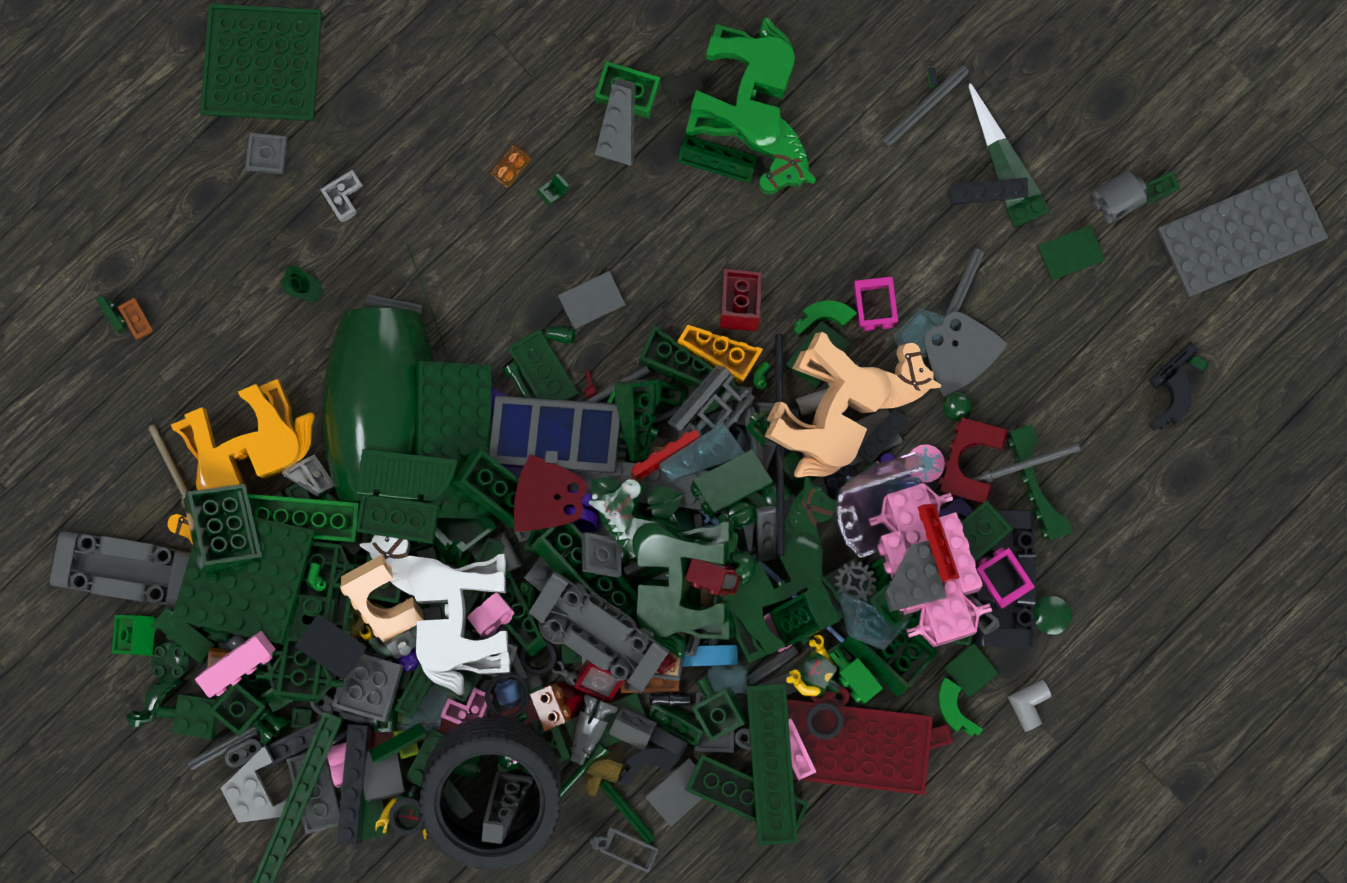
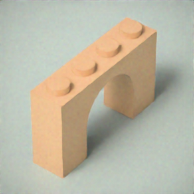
(384, 622)

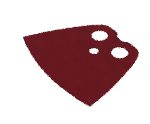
(535, 494)

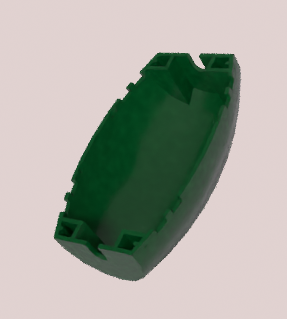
(371, 390)

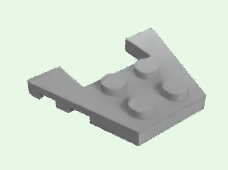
(247, 793)

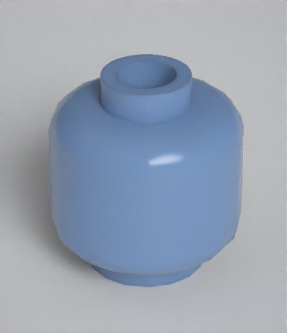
(508, 692)

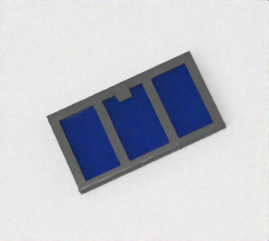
(559, 431)

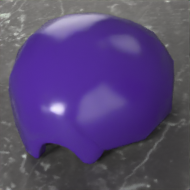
(409, 661)

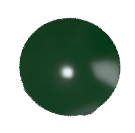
(1052, 615)
(169, 661)

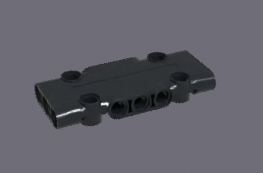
(1006, 579)

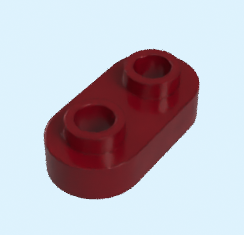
(830, 697)

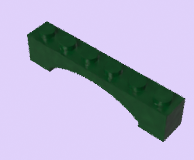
(1053, 523)

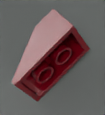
(740, 300)

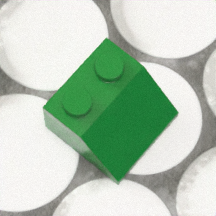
(133, 635)

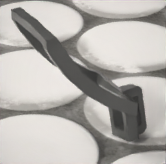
(606, 841)

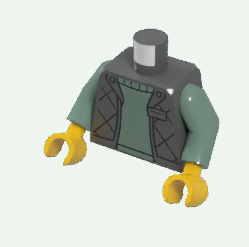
(396, 647)

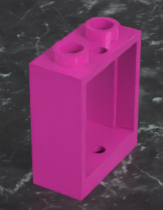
(871, 284)
(1026, 587)

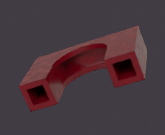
(969, 434)

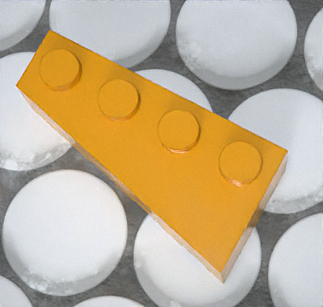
(720, 350)

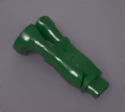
(278, 723)

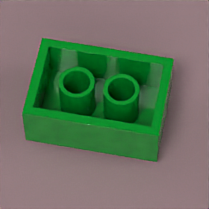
(645, 87)

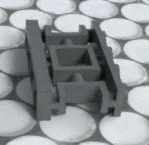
(704, 396)

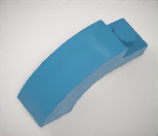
(713, 656)

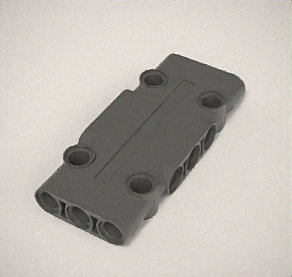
(118, 568)
(598, 631)

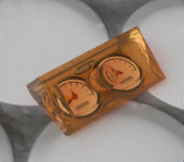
(510, 166)

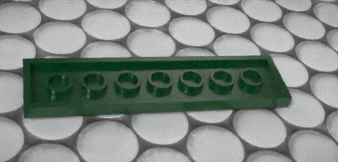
(983, 531)
(771, 764)

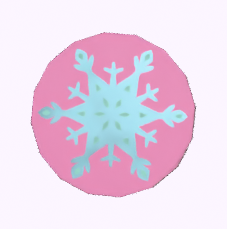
(933, 463)

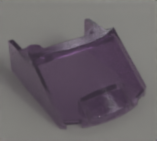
(863, 500)

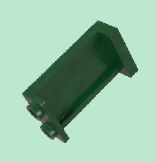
(730, 483)

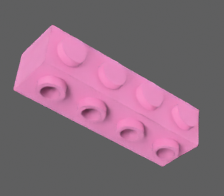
(235, 664)

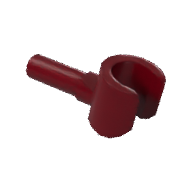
(590, 391)

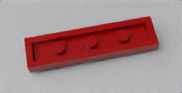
(652, 463)
(938, 542)

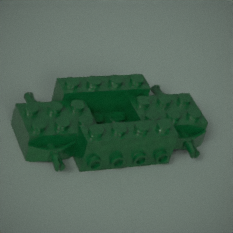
(295, 673)

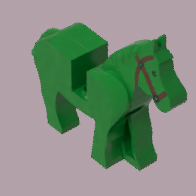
(755, 123)

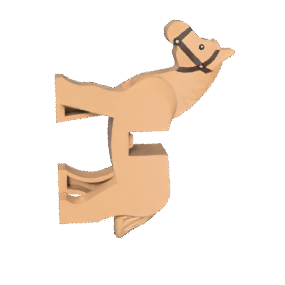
(832, 437)

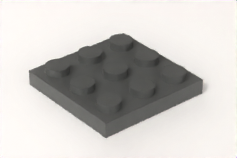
(369, 688)

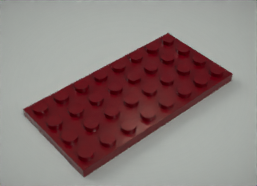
(870, 751)

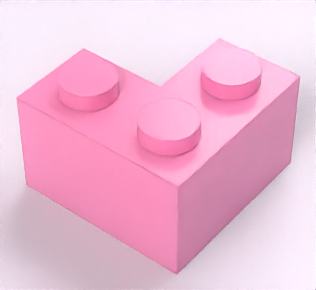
(460, 713)

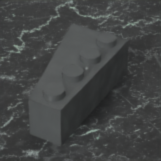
(617, 131)
(506, 802)

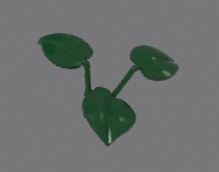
(661, 500)

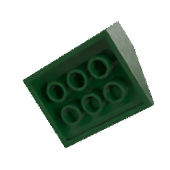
(221, 527)
(898, 663)

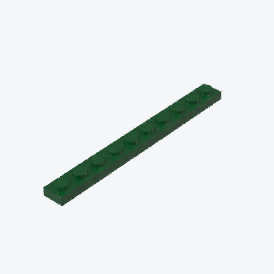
(420, 682)
(298, 798)

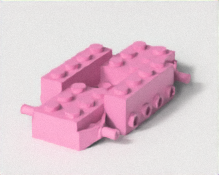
(956, 614)

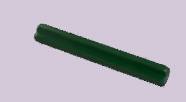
(627, 811)

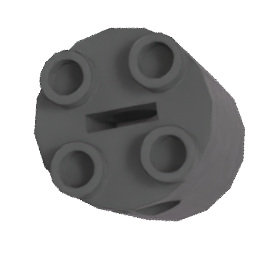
(1120, 196)

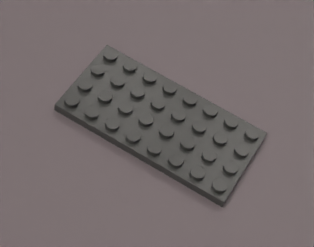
(1242, 233)

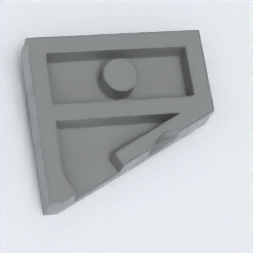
(310, 475)

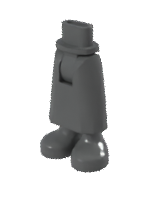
(589, 727)

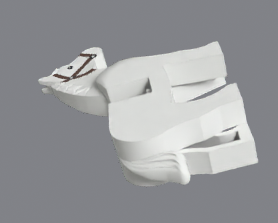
(442, 642)

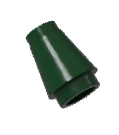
(561, 334)

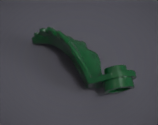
(152, 700)

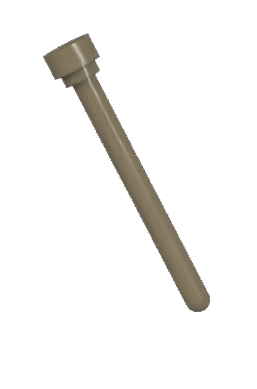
(169, 462)

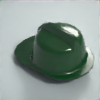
(301, 284)
(744, 511)

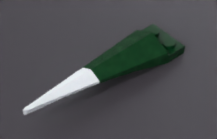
(1009, 166)

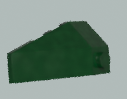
(636, 410)

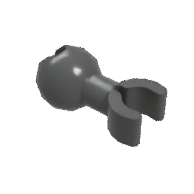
(570, 676)

